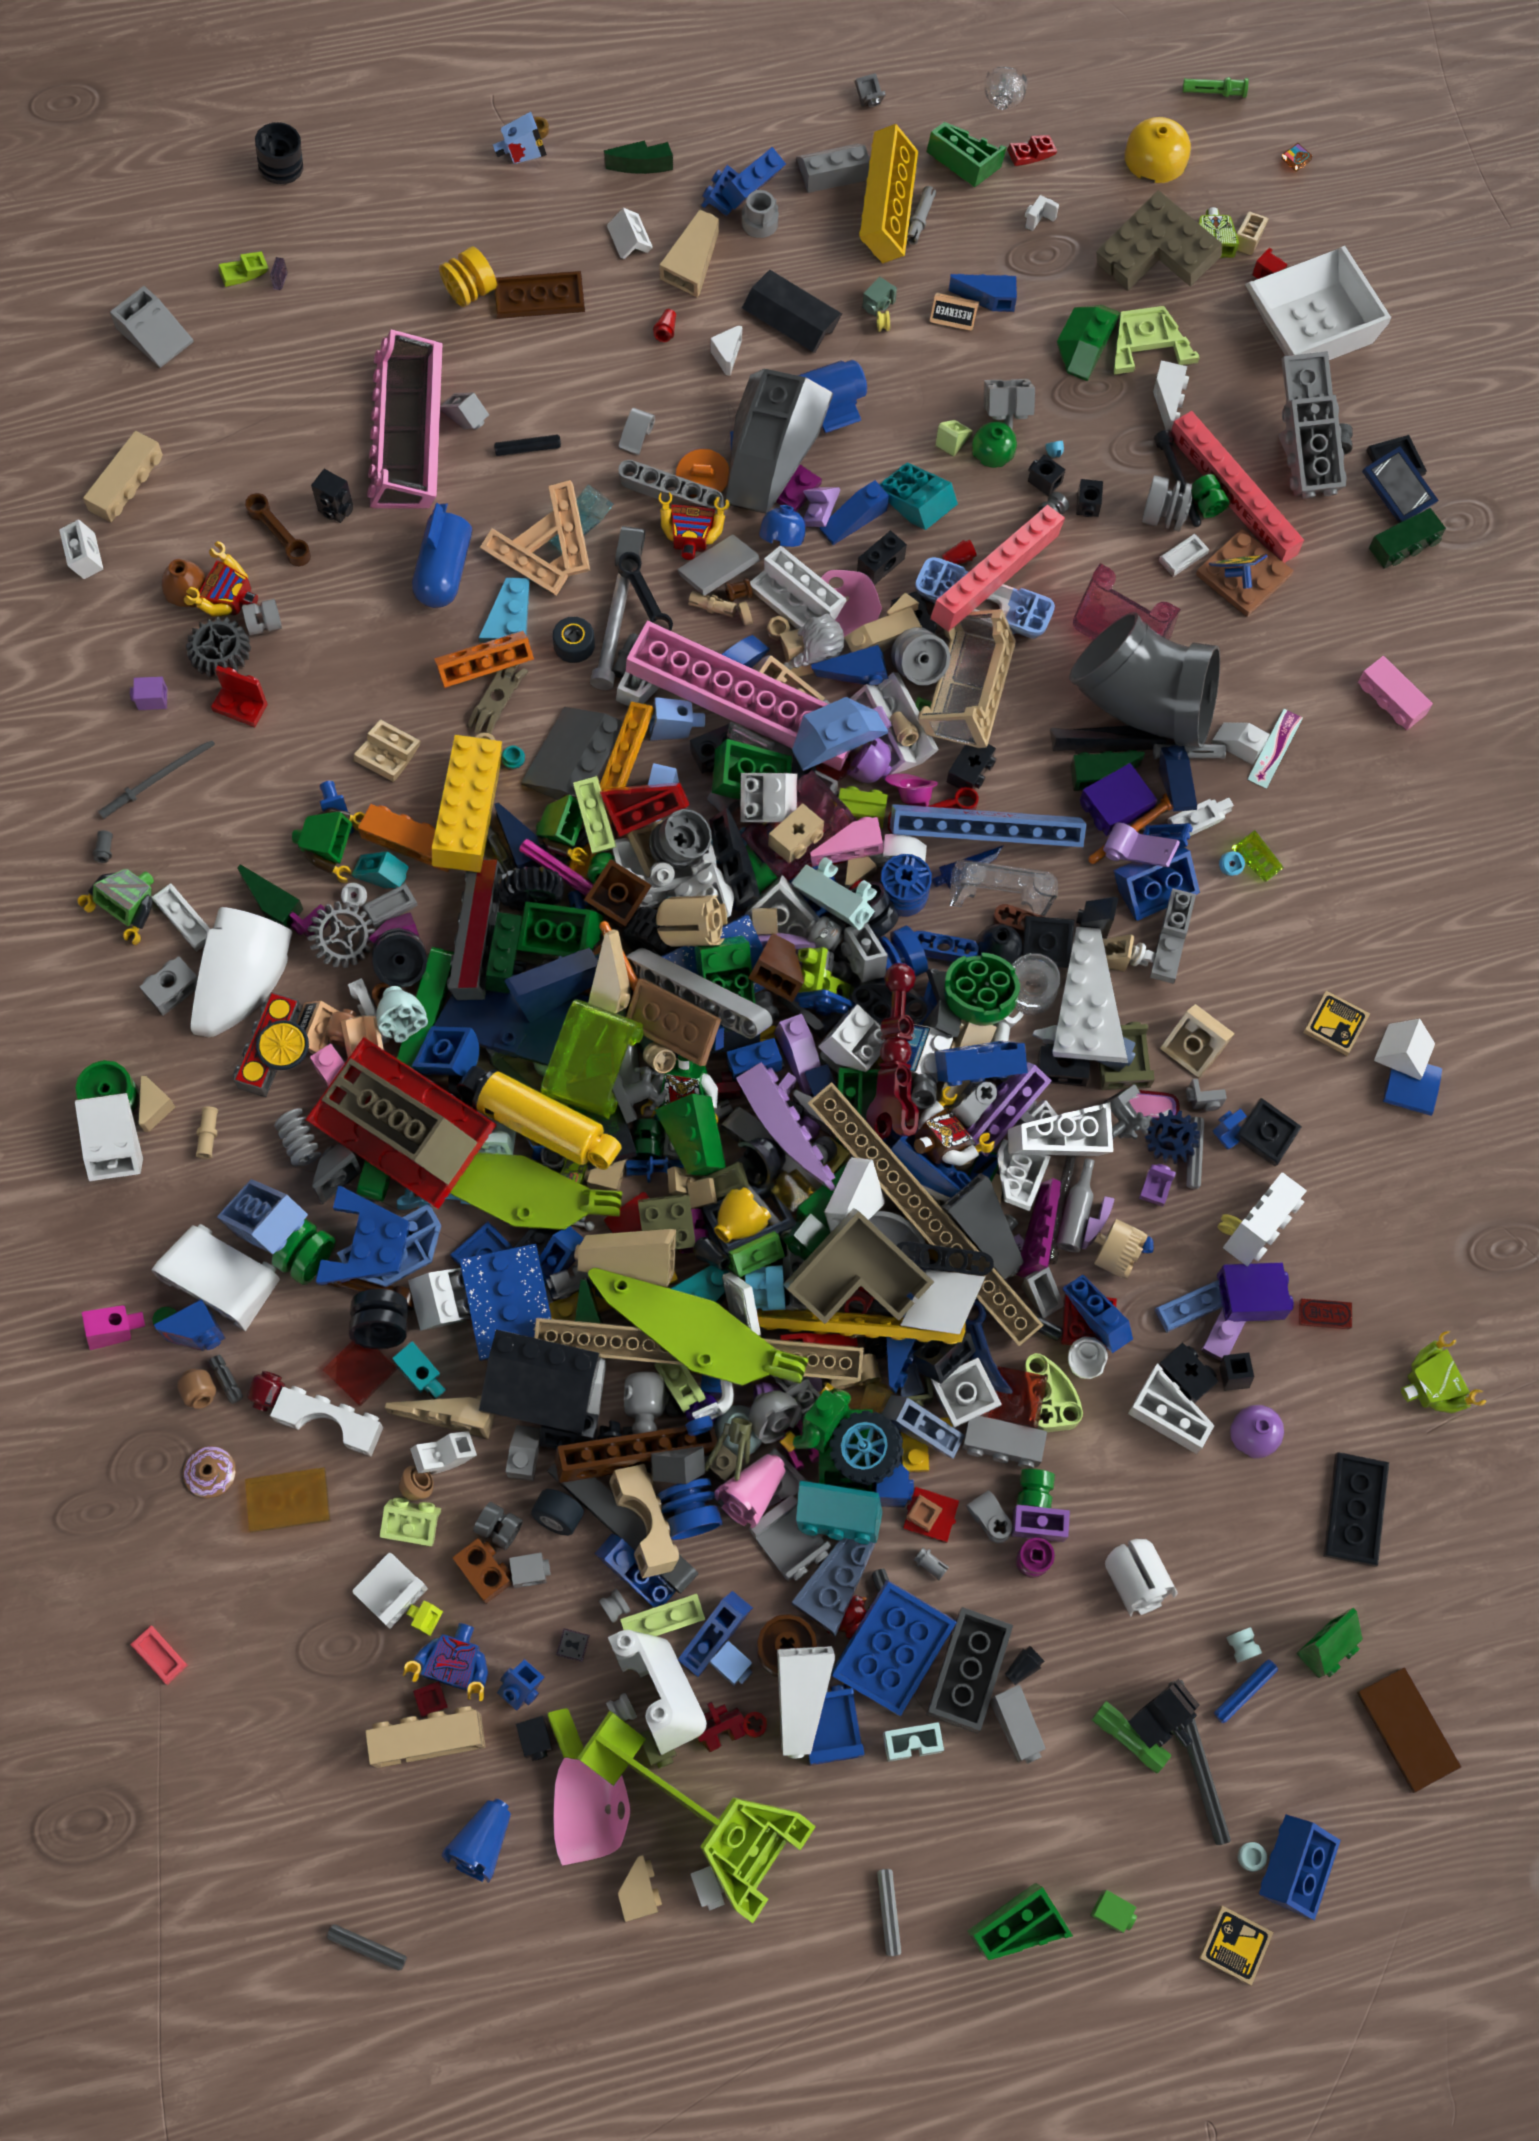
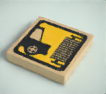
(1336, 1023)
(1236, 1945)

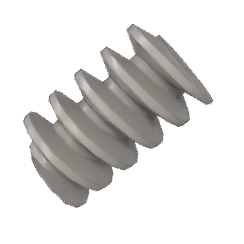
(295, 1138)

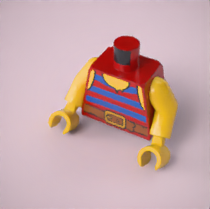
(691, 526)
(224, 588)

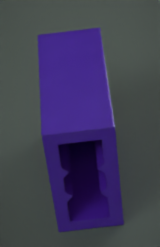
(1117, 798)
(1254, 1292)

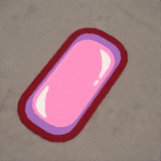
(1154, 1102)

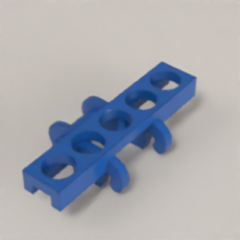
(641, 1166)

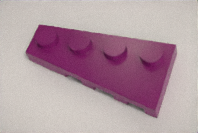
(1040, 1229)

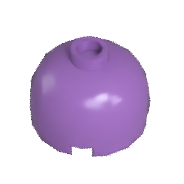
(871, 762)
(1257, 1431)

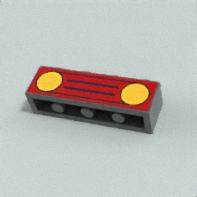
(252, 1073)

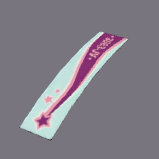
(1275, 748)

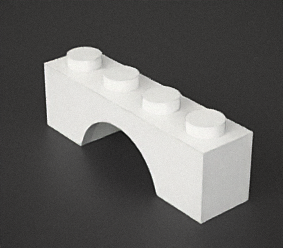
(296, 1409)

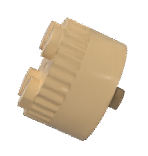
(1120, 1248)

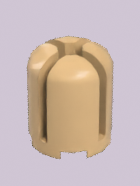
(691, 921)

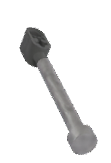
(630, 540)

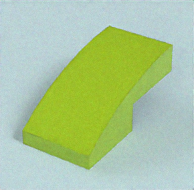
(248, 268)

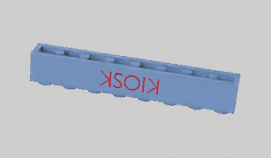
(987, 825)

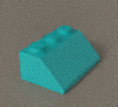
(838, 1512)

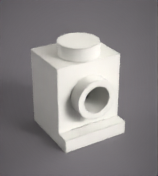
(708, 1888)

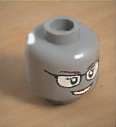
(824, 933)

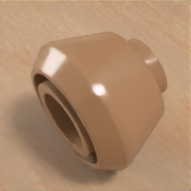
(415, 1484)

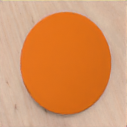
(704, 468)

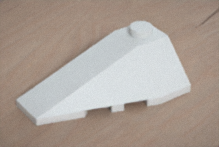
(1020, 1175)

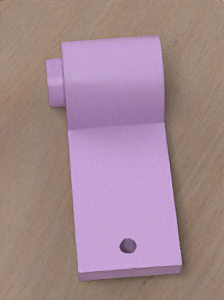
(1129, 845)

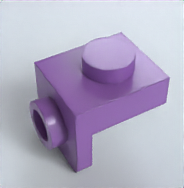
(1157, 1184)

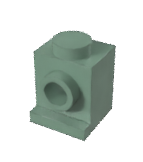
(879, 296)

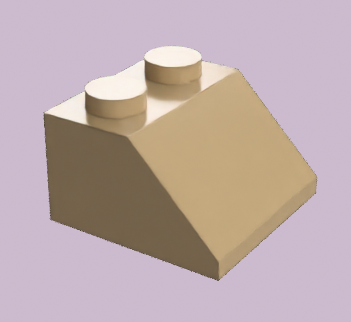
(1197, 1040)

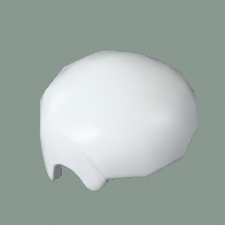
(1087, 1357)

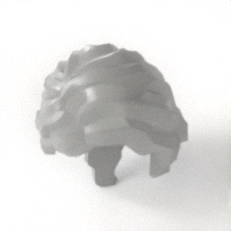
(821, 641)

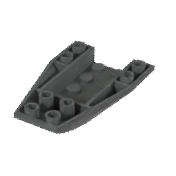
(772, 435)

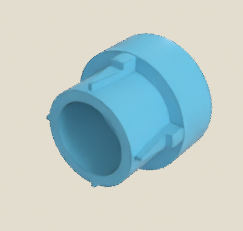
(768, 1287)

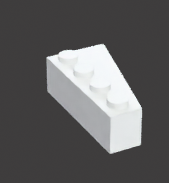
(1072, 1134)
(1264, 1219)

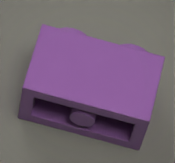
(1040, 1522)

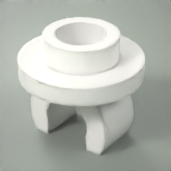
(662, 873)
(1141, 955)

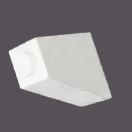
(856, 1189)

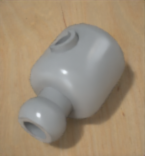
(645, 1399)

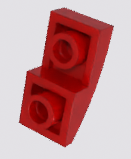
(1034, 150)

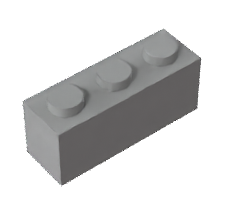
(1004, 1441)

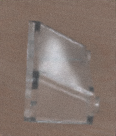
(1037, 887)

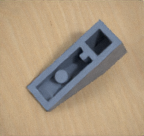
(922, 1425)

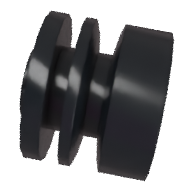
(279, 153)

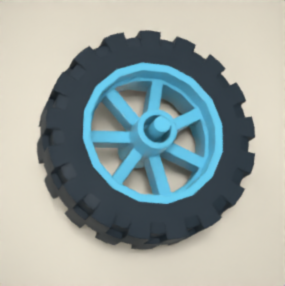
(853, 1426)

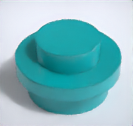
(513, 757)

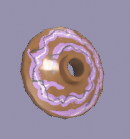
(218, 1480)

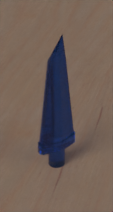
(946, 870)

